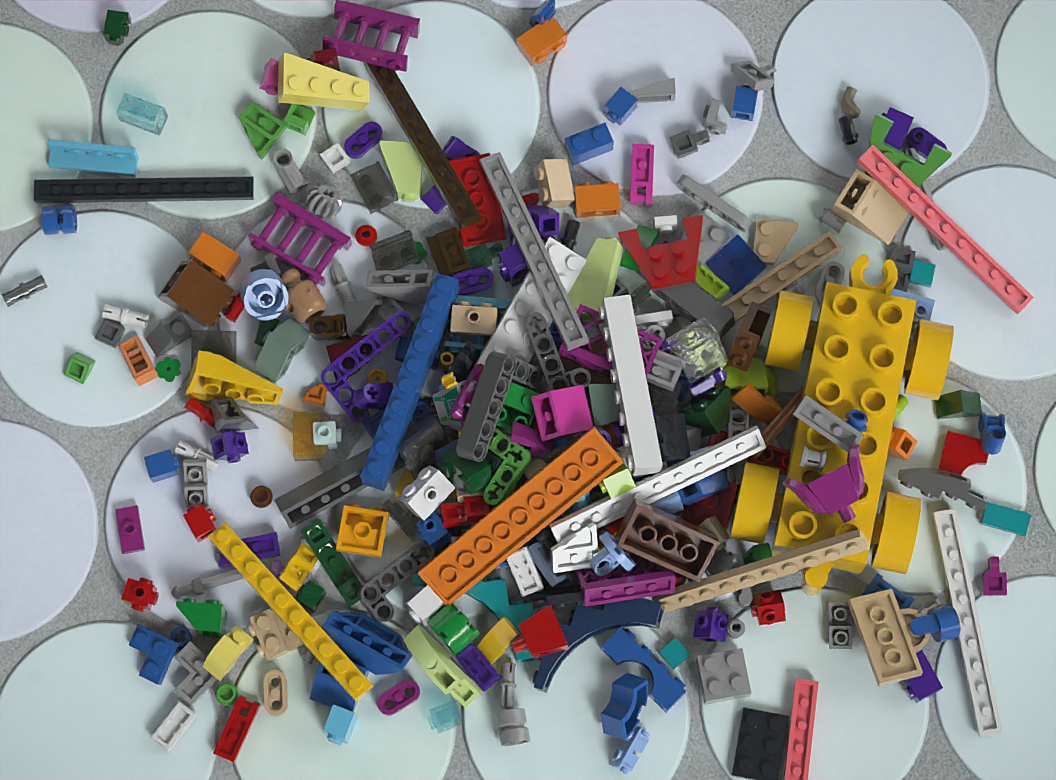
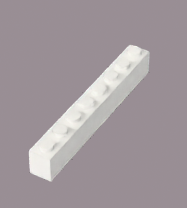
(631, 385)

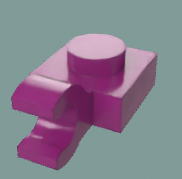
(994, 581)

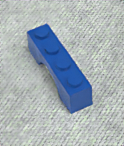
(623, 648)

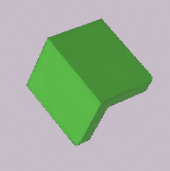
(299, 118)

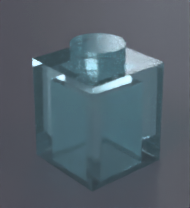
(445, 717)

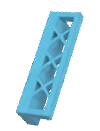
(93, 157)

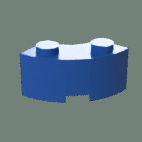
(625, 704)

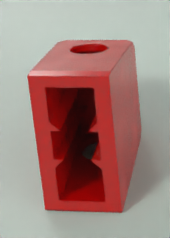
(541, 634)

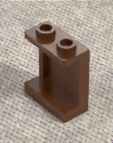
(749, 336)

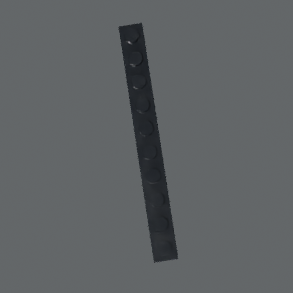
(143, 189)

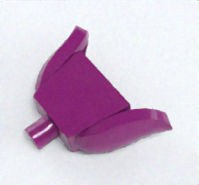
(834, 490)

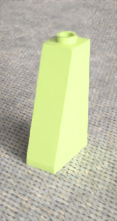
(597, 276)

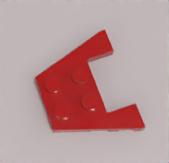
(668, 262)

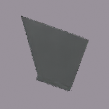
(229, 416)

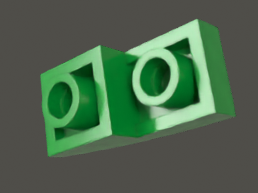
(647, 238)

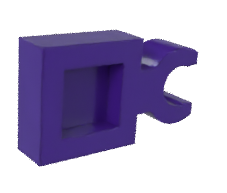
(703, 384)

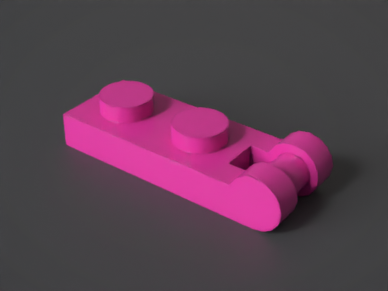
(642, 173)

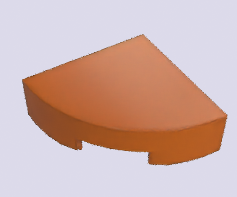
(316, 395)

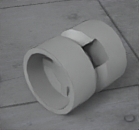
(513, 727)

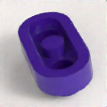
(362, 140)
(925, 145)
(471, 280)

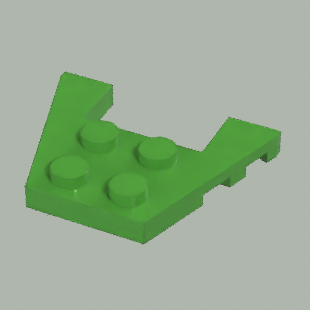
(909, 166)

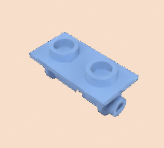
(623, 757)

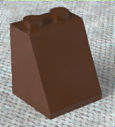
(196, 293)

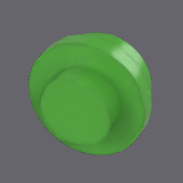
(227, 694)

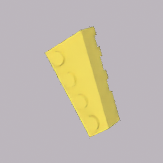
(317, 85)

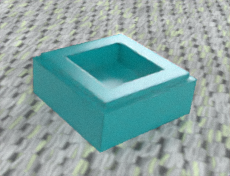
(922, 273)
(674, 653)

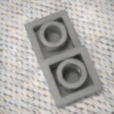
(195, 482)
(839, 625)

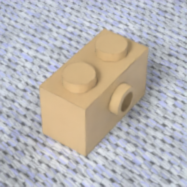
(554, 183)
(473, 319)

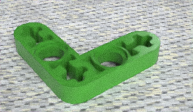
(510, 463)

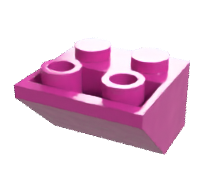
(562, 413)

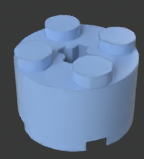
(260, 283)

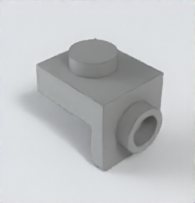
(710, 113)

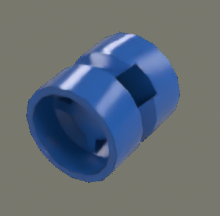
(51, 219)

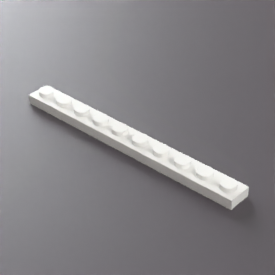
(663, 483)
(970, 636)

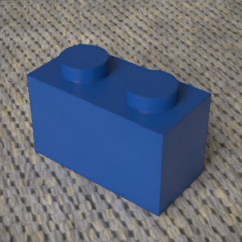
(589, 143)

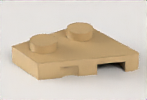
(772, 238)

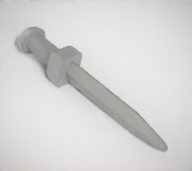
(198, 585)

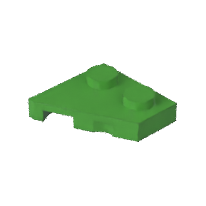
(261, 128)

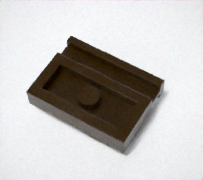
(448, 252)

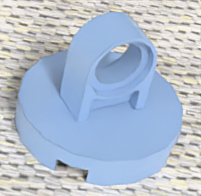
(612, 554)

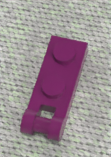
(466, 395)

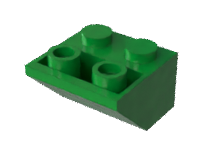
(517, 407)
(206, 617)

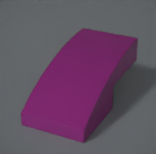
(527, 436)

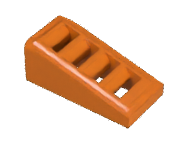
(144, 372)

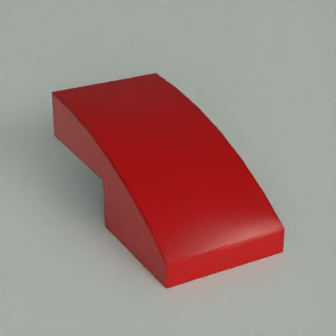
(465, 512)

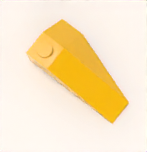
(221, 378)

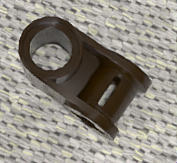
(332, 329)

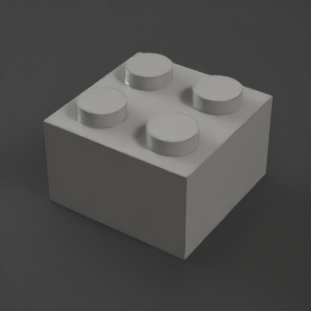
(723, 676)

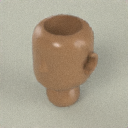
(303, 297)

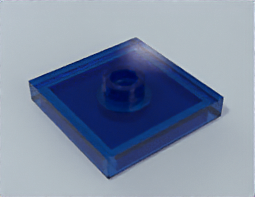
(736, 264)

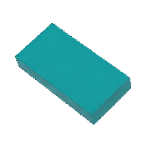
(1006, 519)

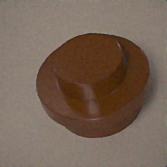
(261, 496)

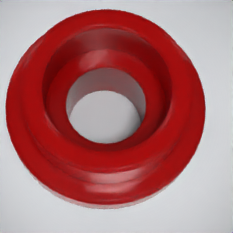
(366, 241)

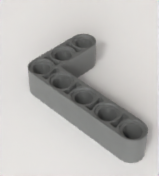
(488, 401)

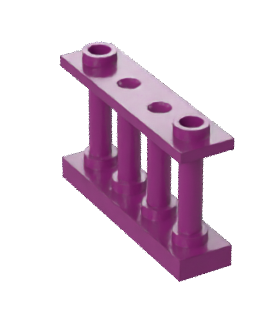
(377, 19)
(301, 218)

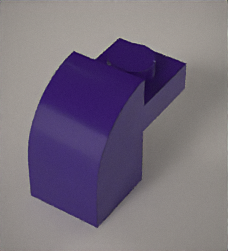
(544, 218)

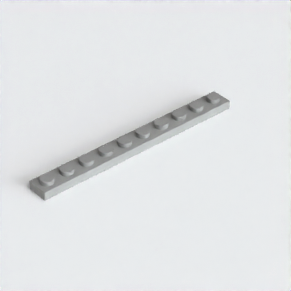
(534, 251)

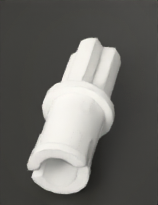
(194, 453)

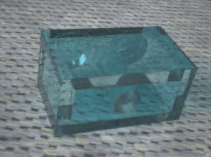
(142, 114)

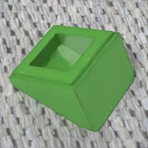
(79, 367)

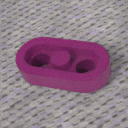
(398, 697)

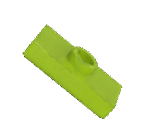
(711, 283)

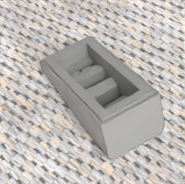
(656, 92)

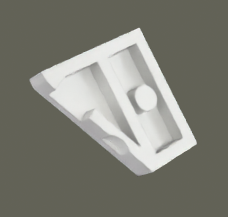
(575, 550)

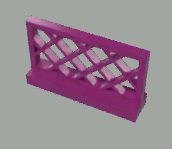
(597, 361)
(625, 586)

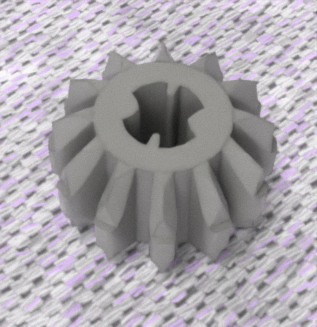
(324, 200)

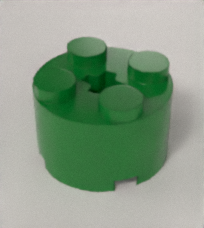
(453, 628)

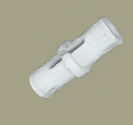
(125, 316)

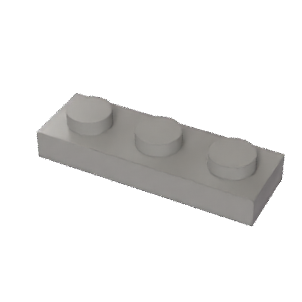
(827, 423)

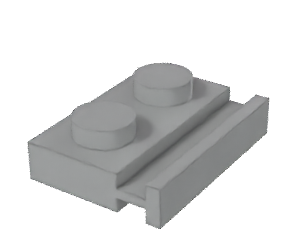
(664, 369)

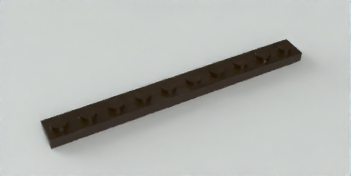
(425, 145)

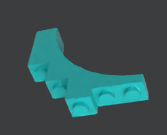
(495, 598)

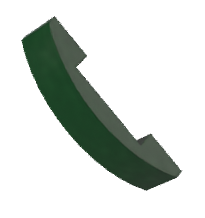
(332, 561)

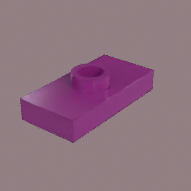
(130, 529)

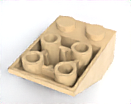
(870, 207)

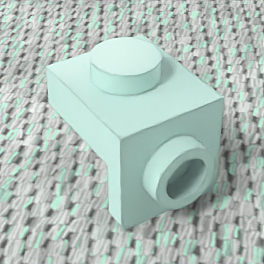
(327, 434)

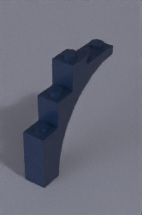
(590, 622)

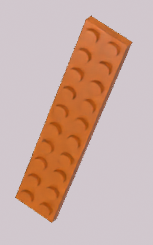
(520, 516)

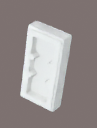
(525, 571)
(173, 726)

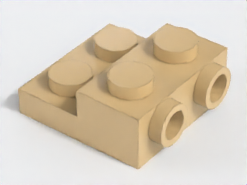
(273, 635)

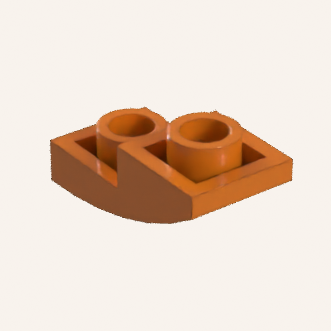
(756, 404)

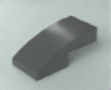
(904, 262)

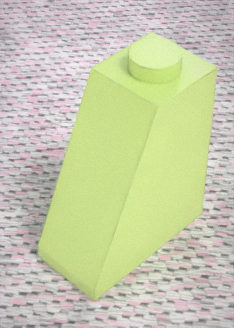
(404, 169)

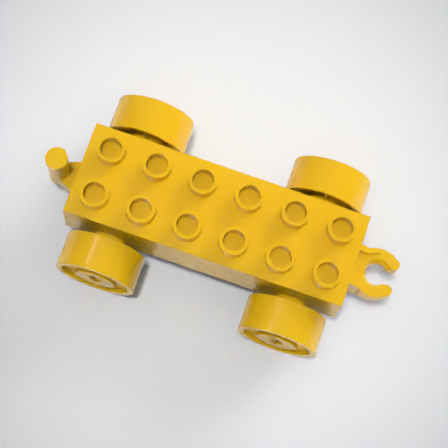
(853, 365)

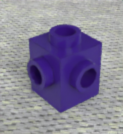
(229, 446)
(710, 625)

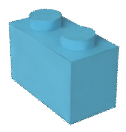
(339, 725)

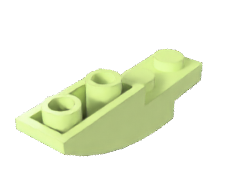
(439, 667)

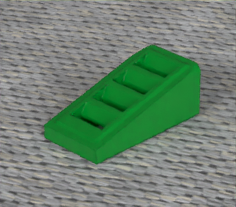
(757, 553)

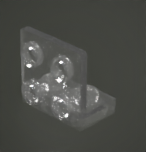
(698, 349)

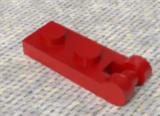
(236, 729)

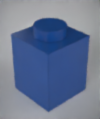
(744, 103)
(620, 106)
(162, 465)

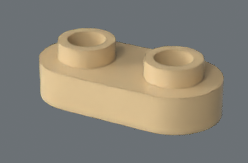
(274, 694)

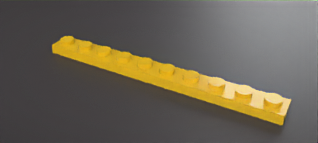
(290, 612)

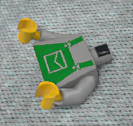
(445, 398)

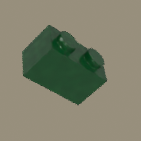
(464, 472)

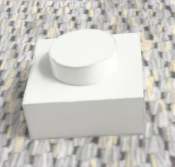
(335, 158)
(665, 224)

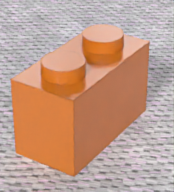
(541, 41)
(597, 199)
(214, 256)

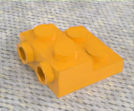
(362, 530)

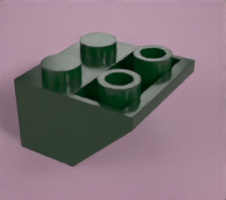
(708, 411)

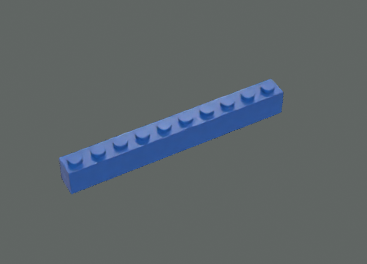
(410, 382)

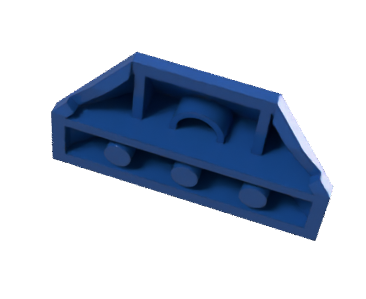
(367, 642)

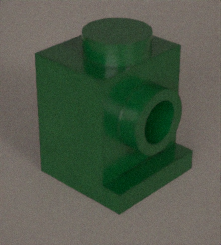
(116, 27)
(310, 595)

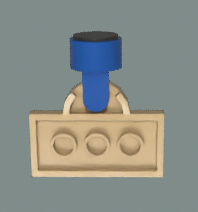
(896, 635)

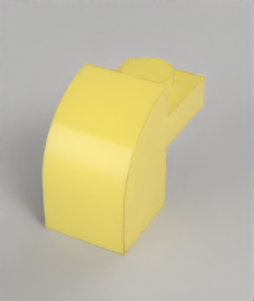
(226, 652)

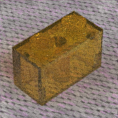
(303, 439)

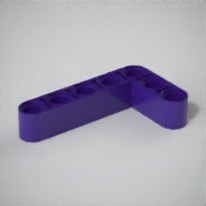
(360, 360)

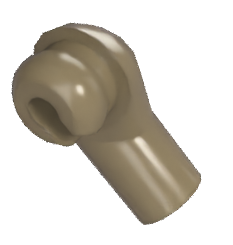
(847, 103)

